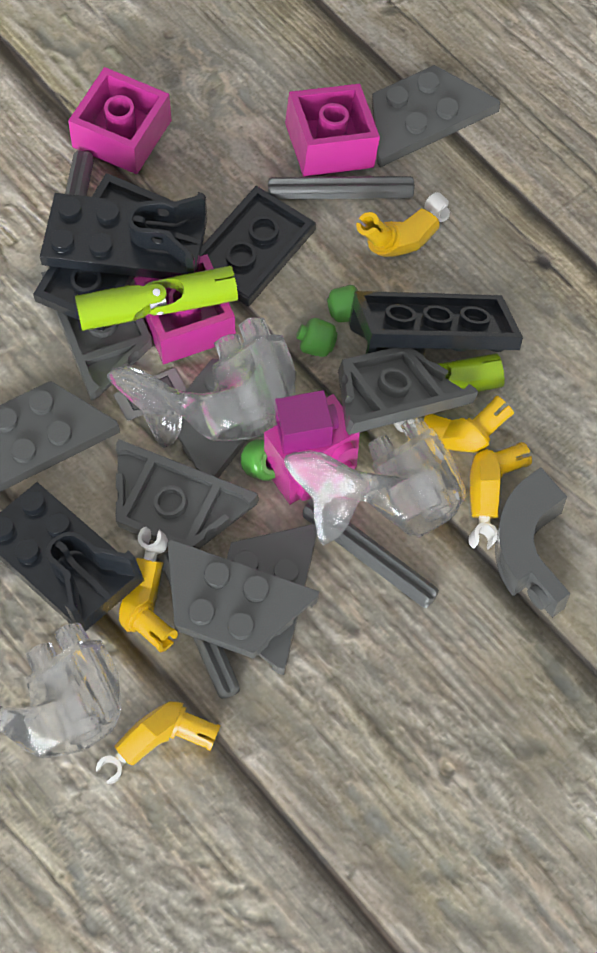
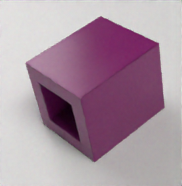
(305, 421)

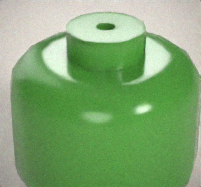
(340, 302)
(317, 337)
(254, 461)

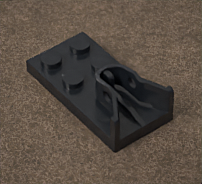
(125, 236)
(61, 285)
(433, 321)
(64, 558)

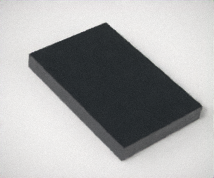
(257, 241)

